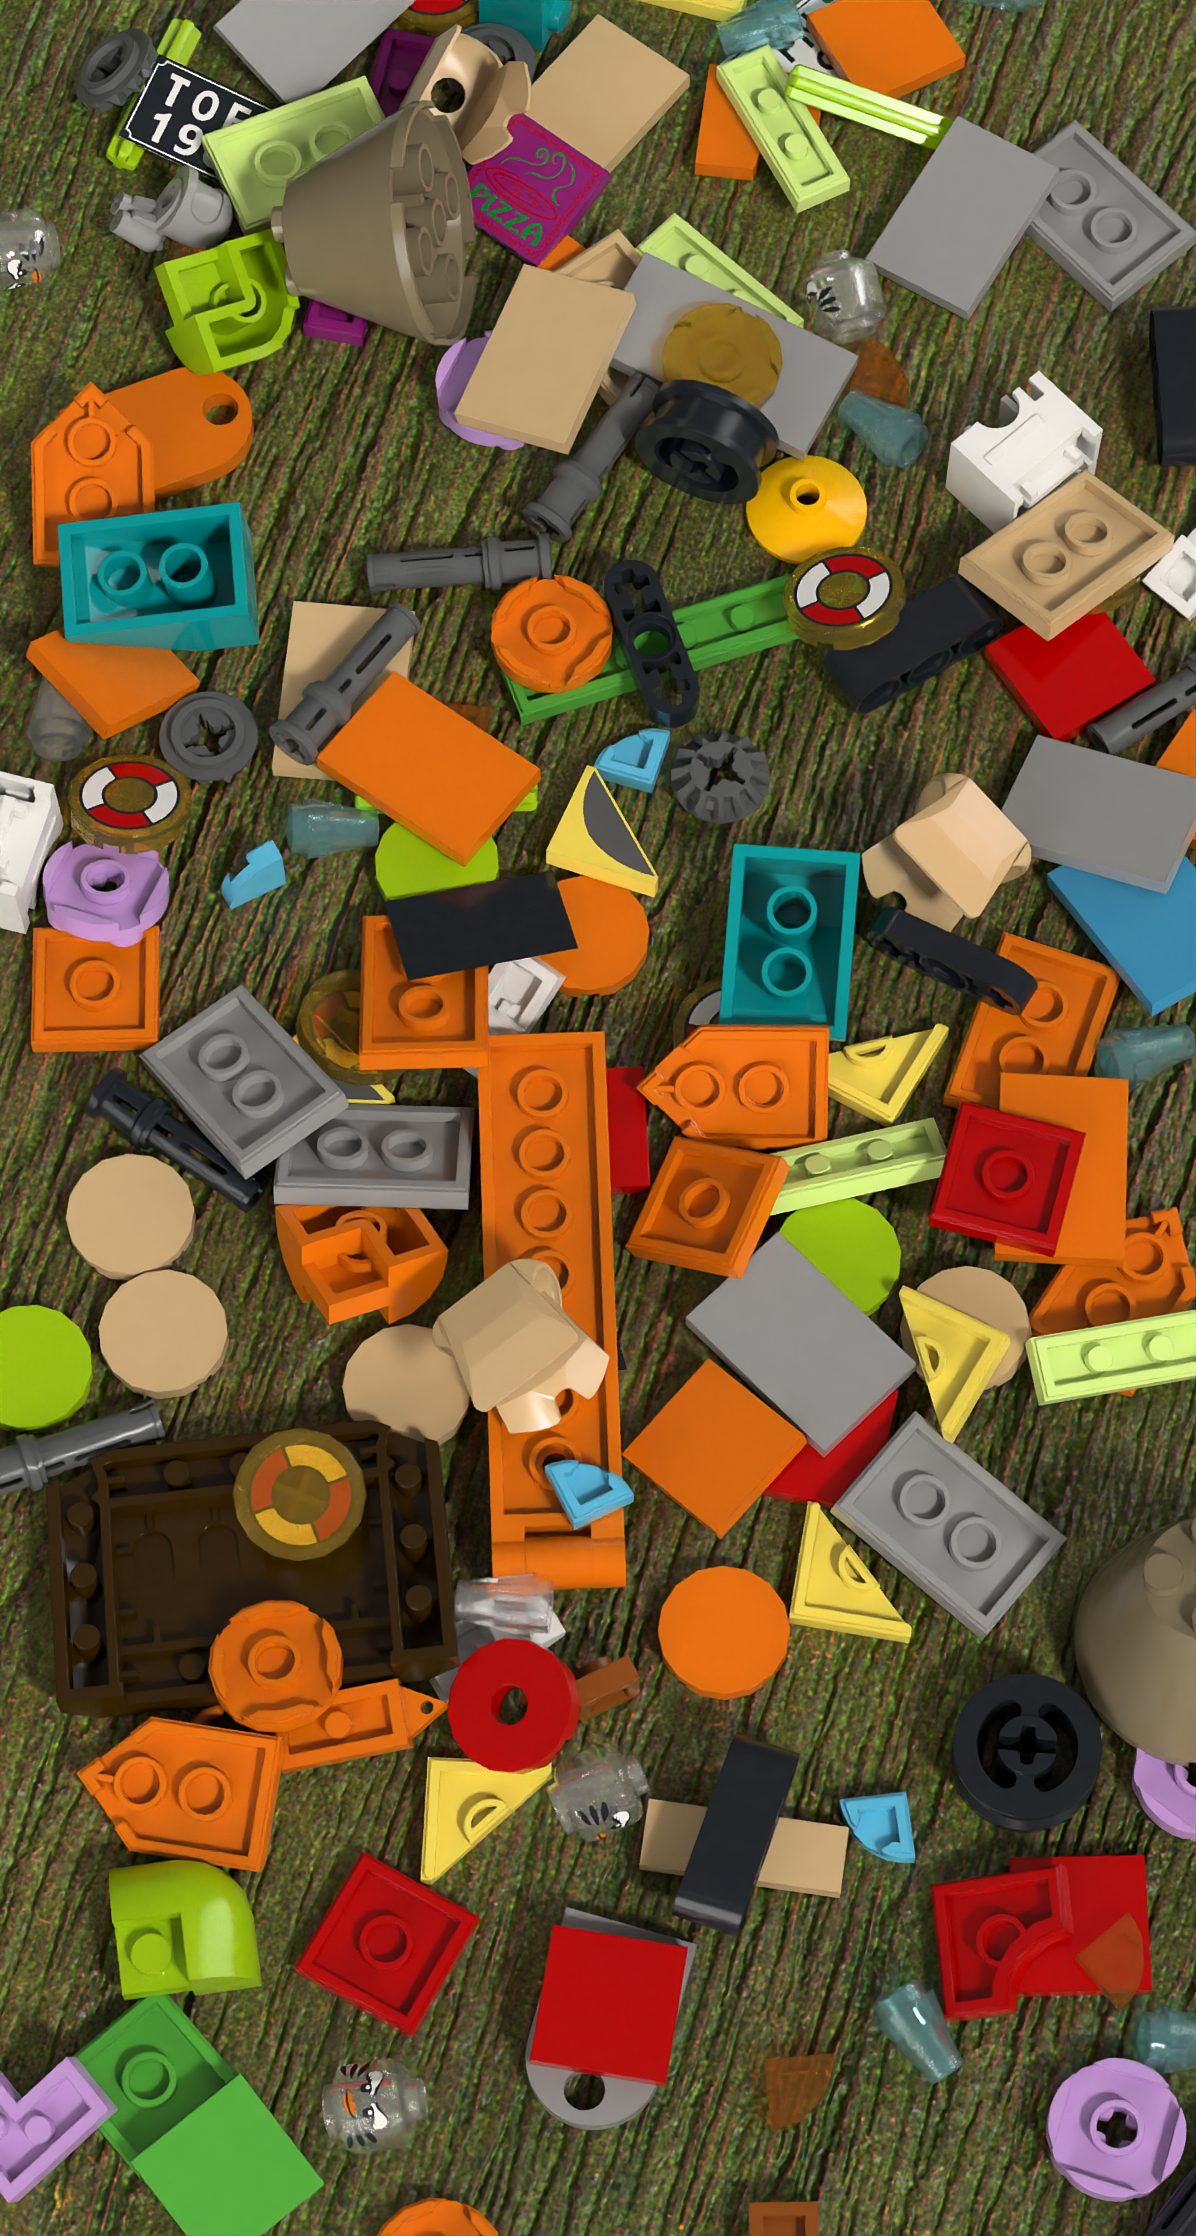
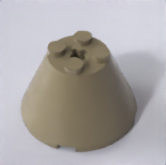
(385, 228)
(1141, 1642)

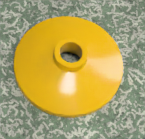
(798, 530)

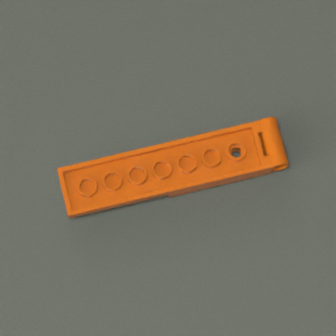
(552, 1204)

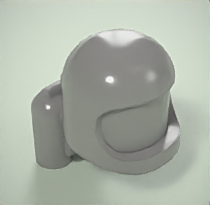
(184, 212)

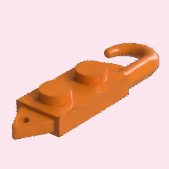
(356, 1725)

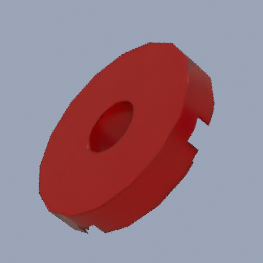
(477, 1701)

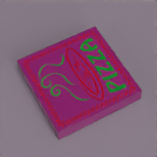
(533, 190)

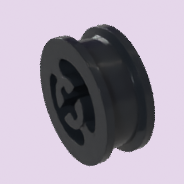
(707, 441)
(1029, 1701)

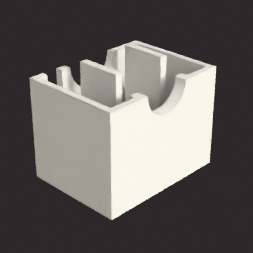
(1016, 466)
(28, 835)

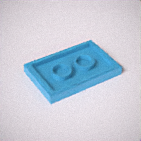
(1138, 930)

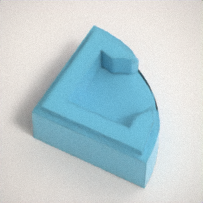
(635, 759)
(259, 877)
(587, 1491)
(881, 1825)

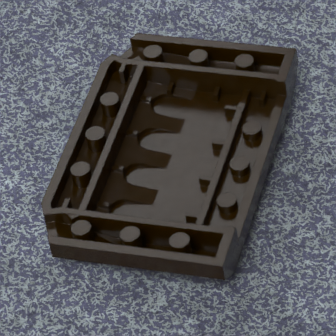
(159, 1564)

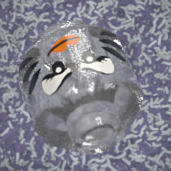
(26, 248)
(844, 297)
(598, 1792)
(374, 2105)

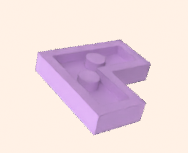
(47, 2124)

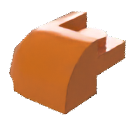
(360, 1258)

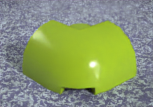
(228, 303)
(182, 1930)

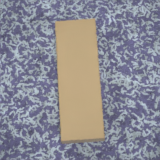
(800, 1857)

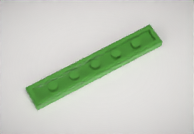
(710, 631)

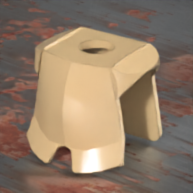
(490, 92)
(948, 853)
(519, 1346)

